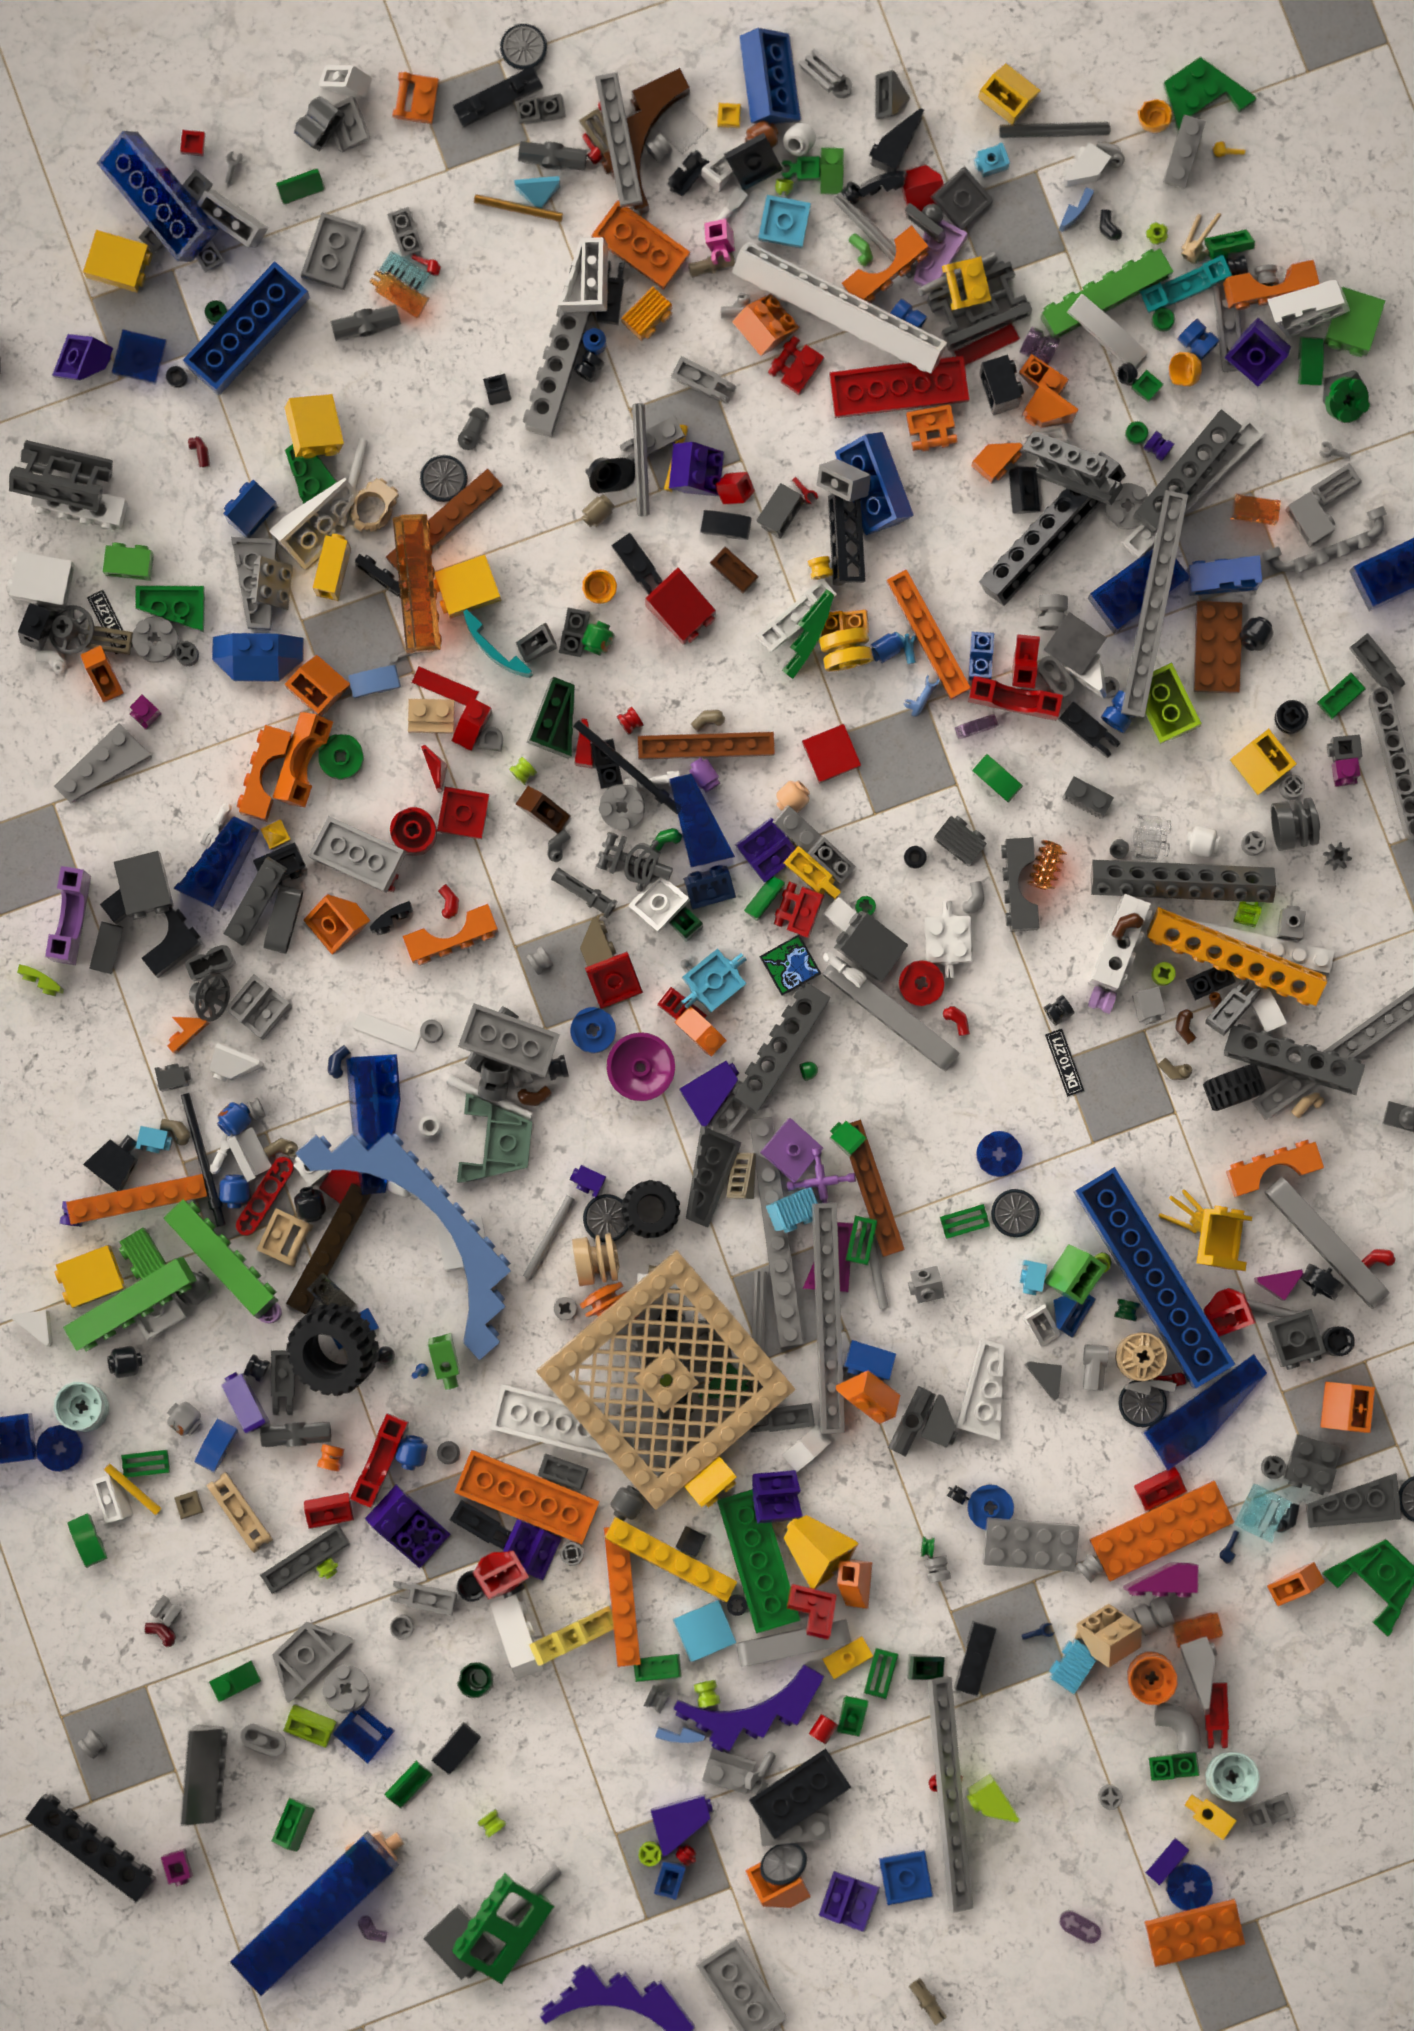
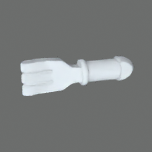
(734, 201)
(212, 832)
(851, 974)
(217, 1163)

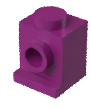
(144, 711)
(1345, 772)
(169, 1861)

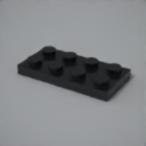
(799, 1794)

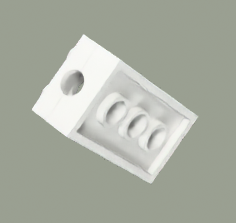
(1102, 974)

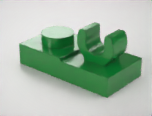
(1229, 243)

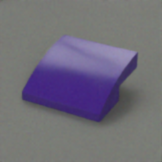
(766, 849)
(776, 1496)
(532, 1547)
(849, 1901)

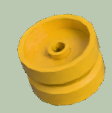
(846, 649)

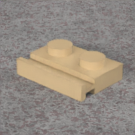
(431, 716)

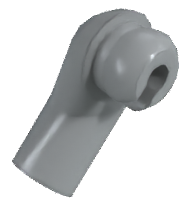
(733, 311)
(976, 899)

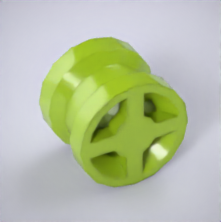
(523, 770)
(1160, 976)
(491, 1823)
(647, 1856)

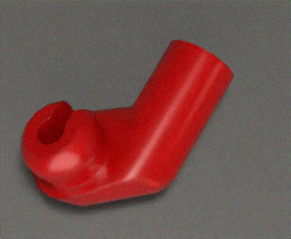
(957, 1016)

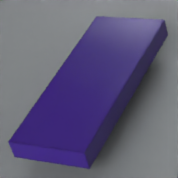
(1167, 1861)

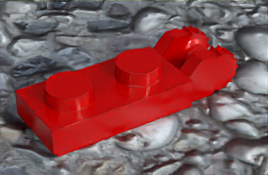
(1218, 1715)

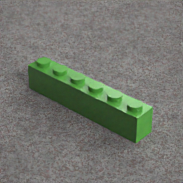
(1110, 291)
(221, 1259)
(129, 1304)

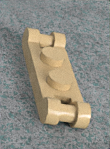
(239, 1512)

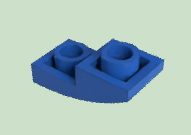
(981, 655)
(215, 1445)

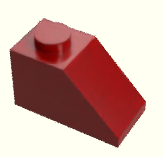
(471, 724)

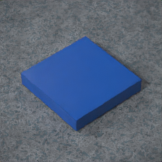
(905, 1877)

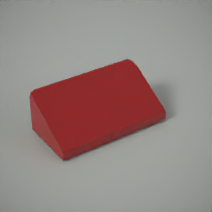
(1160, 1488)
(328, 1510)

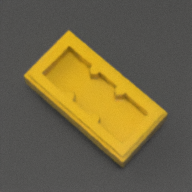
(847, 1657)

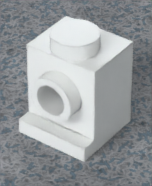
(310, 1177)

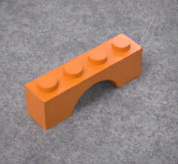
(909, 249)
(1245, 290)
(308, 736)
(272, 746)
(478, 925)
(1247, 1177)

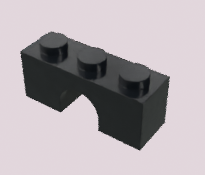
(975, 1658)

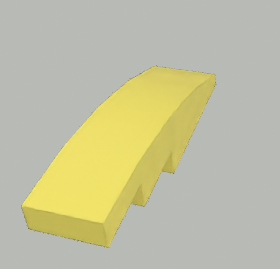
(572, 1636)

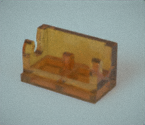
(1255, 509)
(1196, 1628)

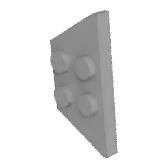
(306, 1656)

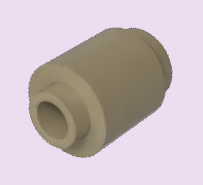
(597, 511)

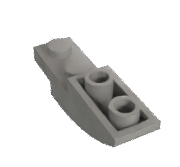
(814, 844)

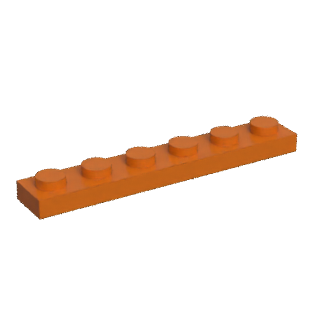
(928, 634)
(136, 1199)
(622, 1604)

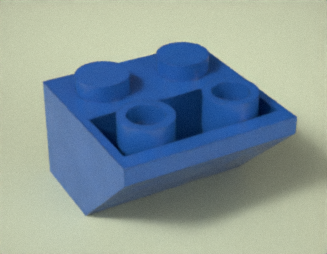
(249, 508)
(866, 1357)

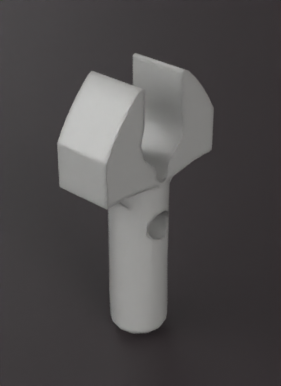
(759, 1776)

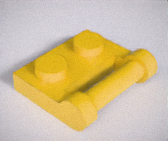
(973, 279)

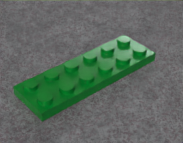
(757, 1563)

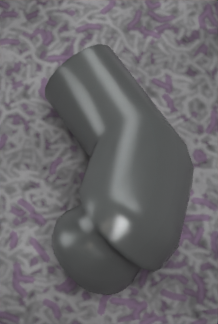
(555, 846)

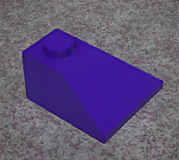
(82, 357)

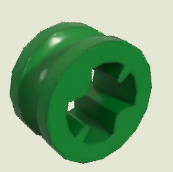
(871, 902)
(927, 1547)

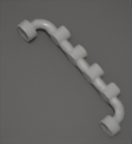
(1341, 548)

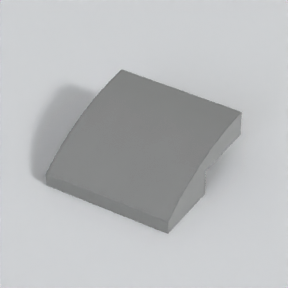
(258, 1007)

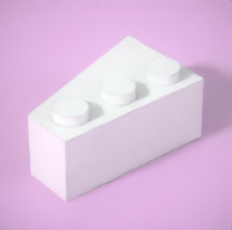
(588, 278)
(1308, 307)
(516, 1635)

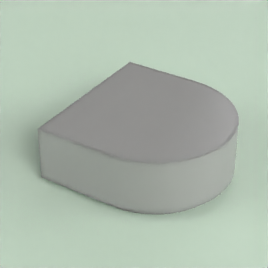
(491, 739)

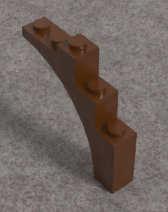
(652, 102)

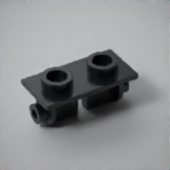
(682, 181)

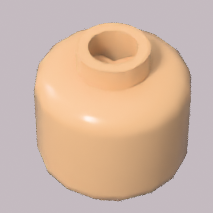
(794, 795)

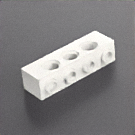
(112, 519)

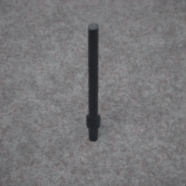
(661, 795)
(214, 1202)

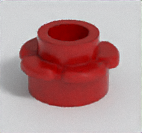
(686, 1855)

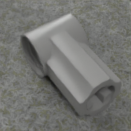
(1095, 1360)

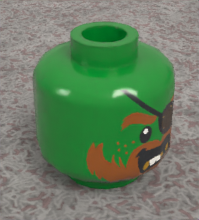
(598, 638)

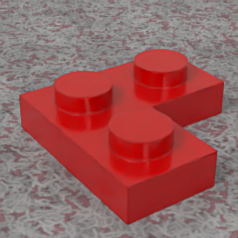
(818, 1605)

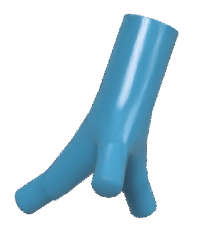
(908, 647)

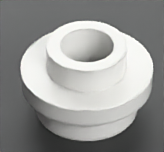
(437, 1127)

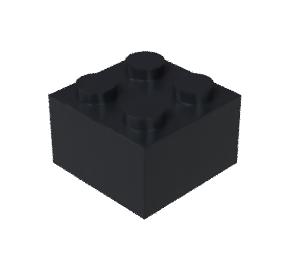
(1000, 384)

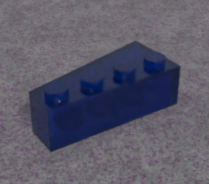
(699, 828)
(219, 865)

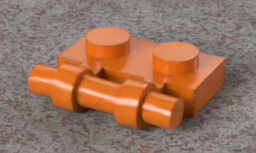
(928, 421)

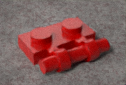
(801, 369)
(805, 910)

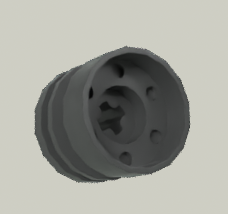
(1300, 824)

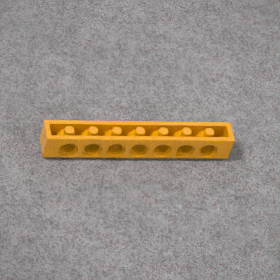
(1166, 920)

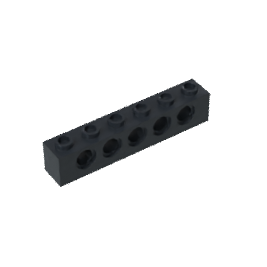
(77, 1847)

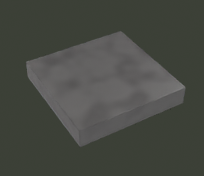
(962, 198)
(1075, 643)

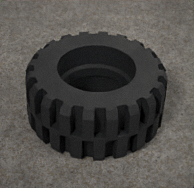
(312, 1363)

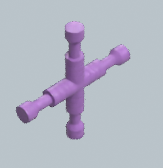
(820, 1180)

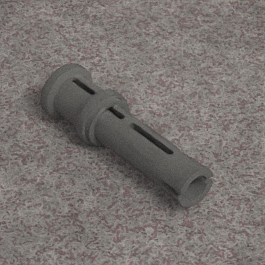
(592, 897)

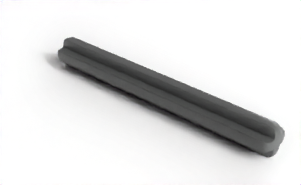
(1054, 129)

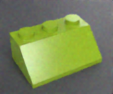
(1169, 706)
(989, 1798)

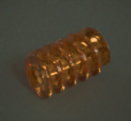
(1046, 865)

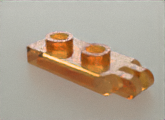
(400, 293)

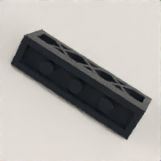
(838, 540)

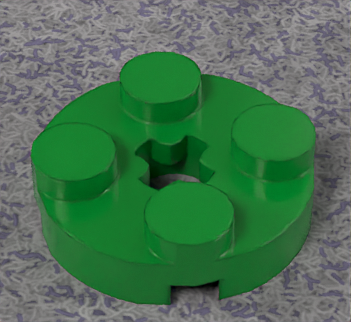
(1358, 399)
(354, 756)

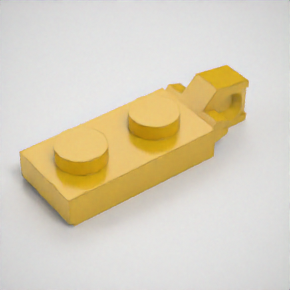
(811, 872)

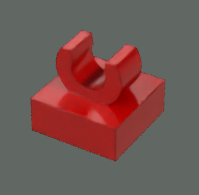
(192, 142)

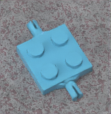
(714, 980)

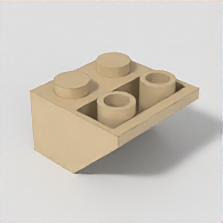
(1110, 1635)

